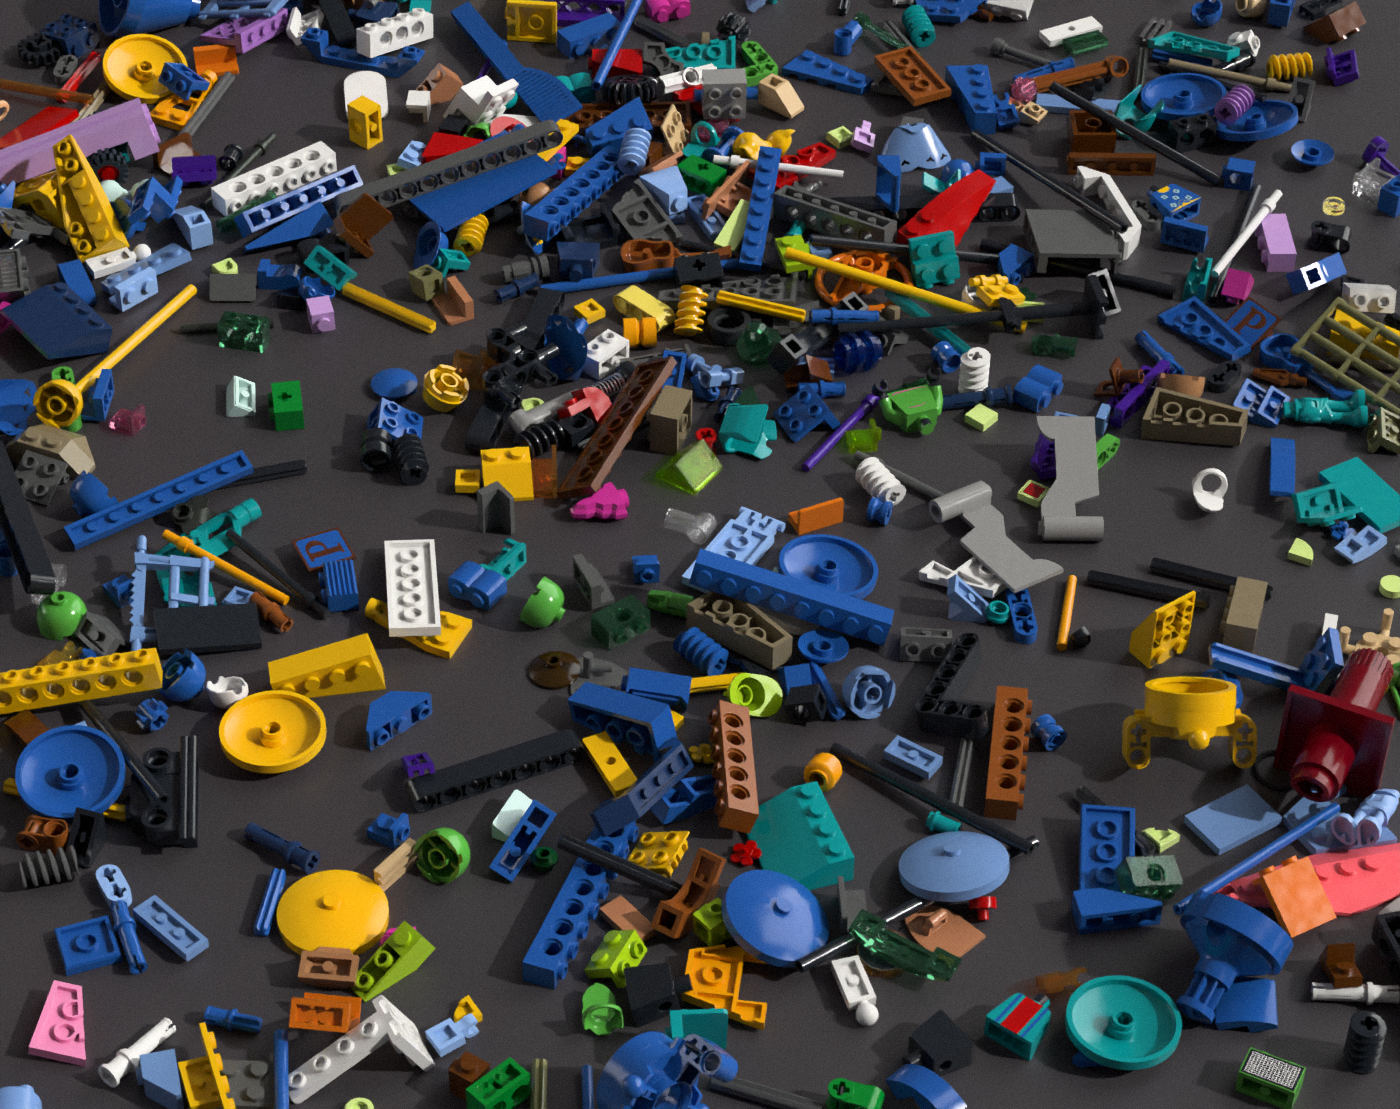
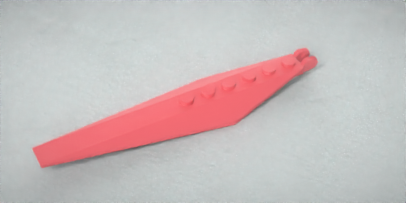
(1351, 879)

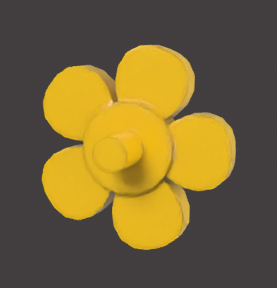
(701, 754)

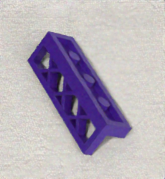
(568, 16)
(1134, 399)

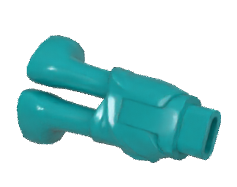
(1322, 410)

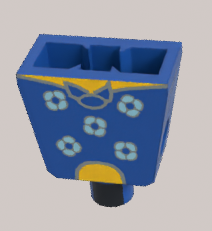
(1175, 202)

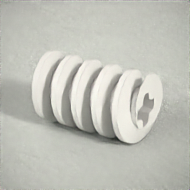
(974, 370)
(879, 481)

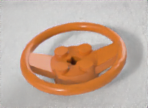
(867, 261)

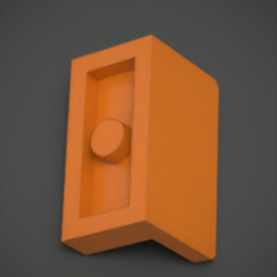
(216, 58)
(817, 516)

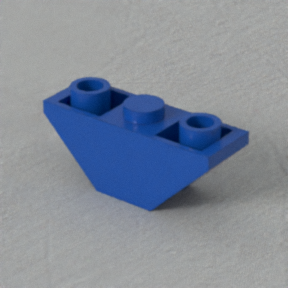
(395, 714)

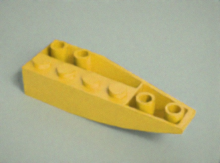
(84, 204)

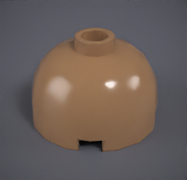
(1182, 383)

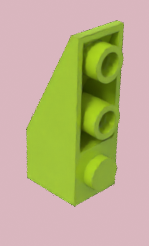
(392, 961)

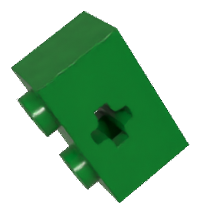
(701, 175)
(287, 405)

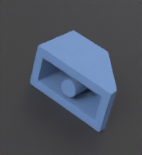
(160, 1078)

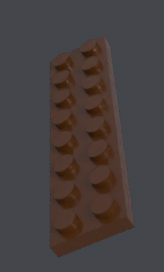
(616, 428)

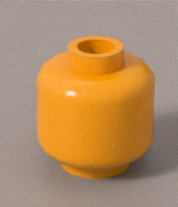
(824, 769)

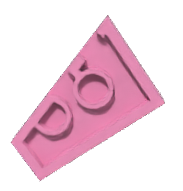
(61, 1026)

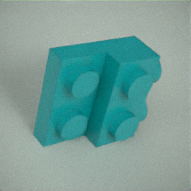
(933, 259)

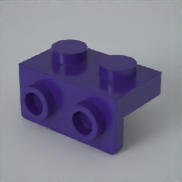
(1341, 67)
(195, 168)
(1044, 458)

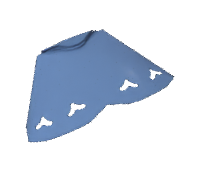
(915, 145)

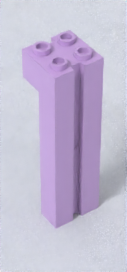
(106, 129)

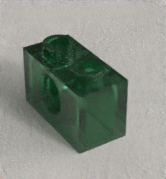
(620, 622)
(1149, 876)

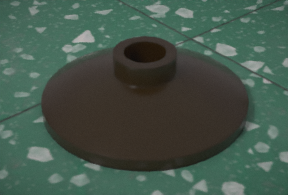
(554, 669)

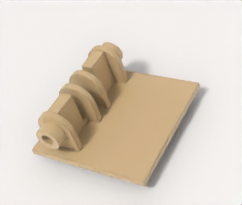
(674, 133)

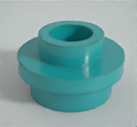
(997, 612)

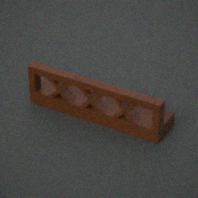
(1113, 163)

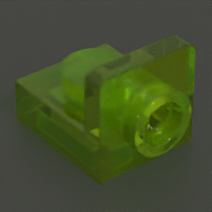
(865, 439)

